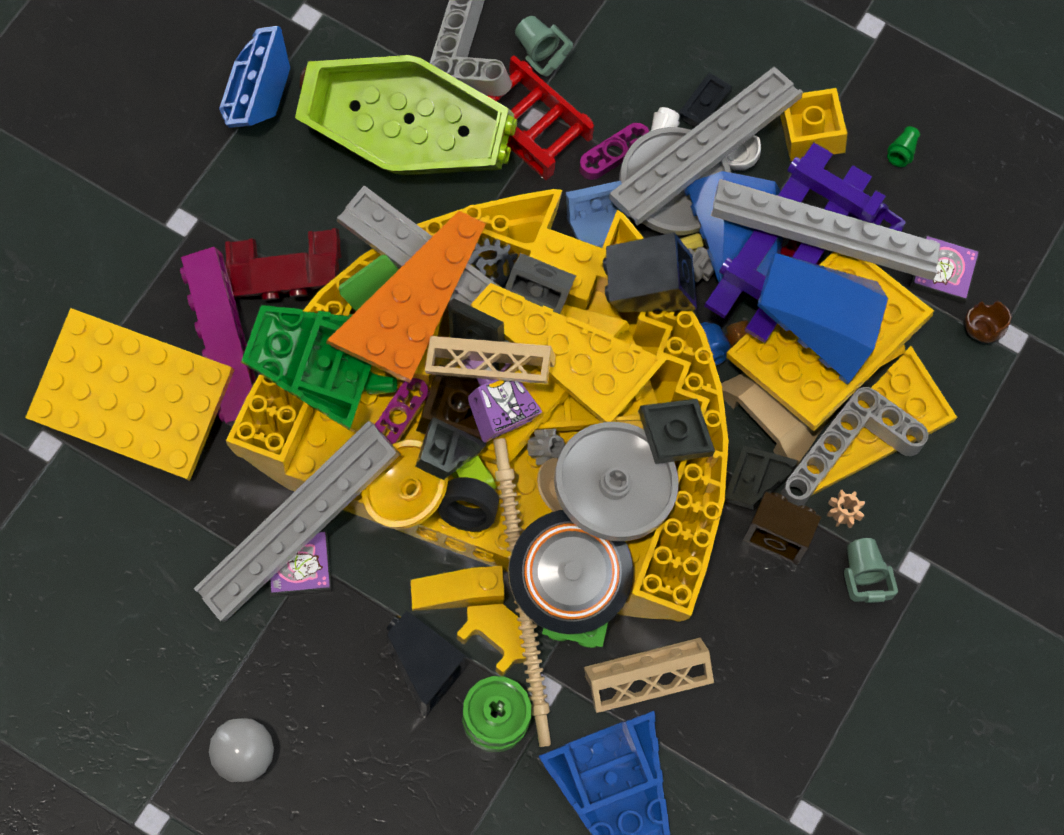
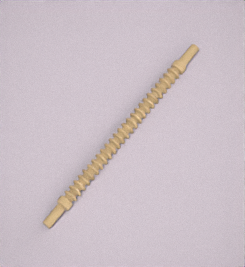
(539, 707)

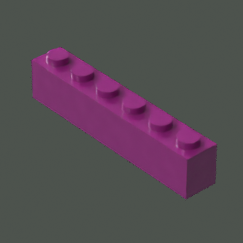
(218, 324)

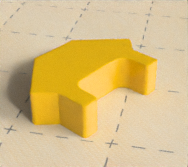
(499, 628)

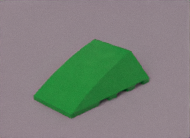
(293, 354)

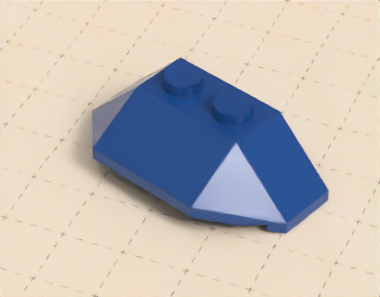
(256, 79)

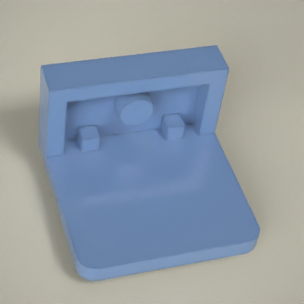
(592, 212)

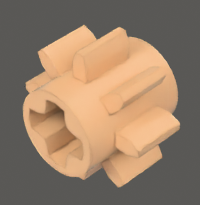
(850, 502)

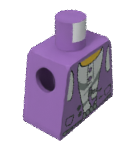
(501, 407)

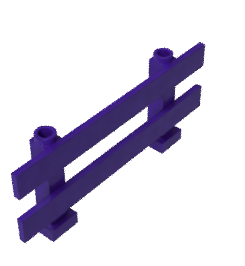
(806, 174)

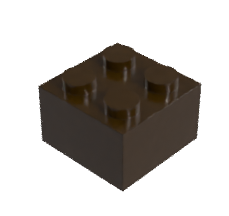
(450, 403)
(782, 527)

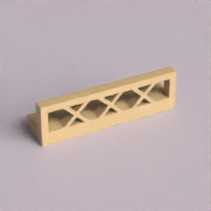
(490, 352)
(649, 664)

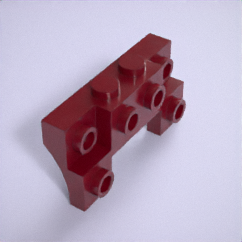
(283, 273)

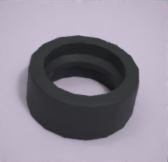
(465, 517)

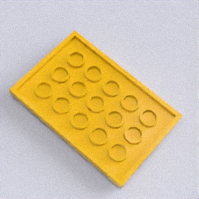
(796, 374)
(130, 393)

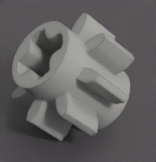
(702, 264)
(545, 445)

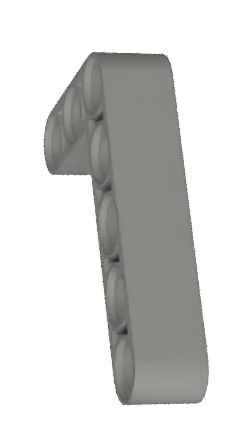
(453, 47)
(842, 438)

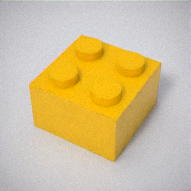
(814, 119)

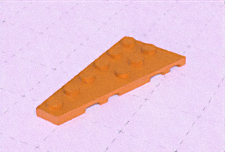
(403, 314)

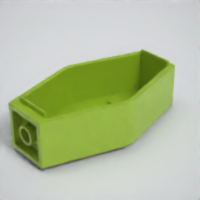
(388, 92)

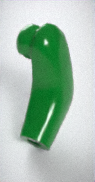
(380, 384)

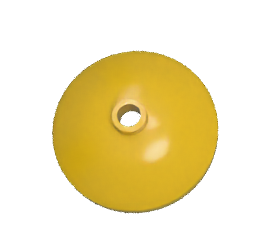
(390, 497)

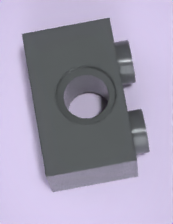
(540, 282)

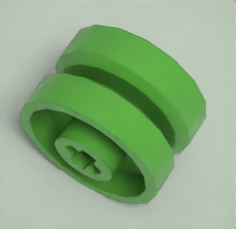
(502, 696)

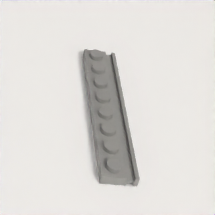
(705, 145)
(826, 229)
(400, 239)
(297, 521)

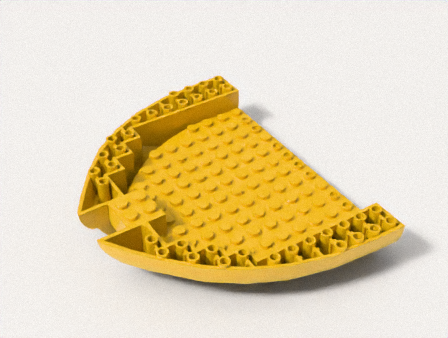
(294, 439)

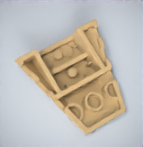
(786, 429)

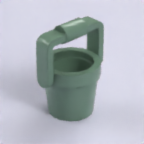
(541, 43)
(867, 568)

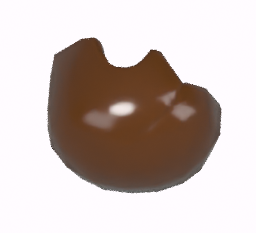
(988, 322)

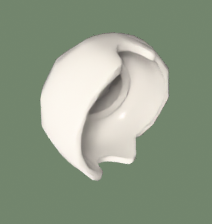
(745, 155)

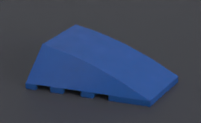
(725, 237)
(826, 311)
(614, 778)

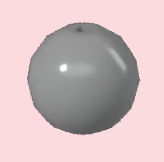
(241, 750)

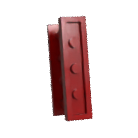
(523, 141)

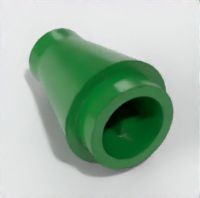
(903, 148)

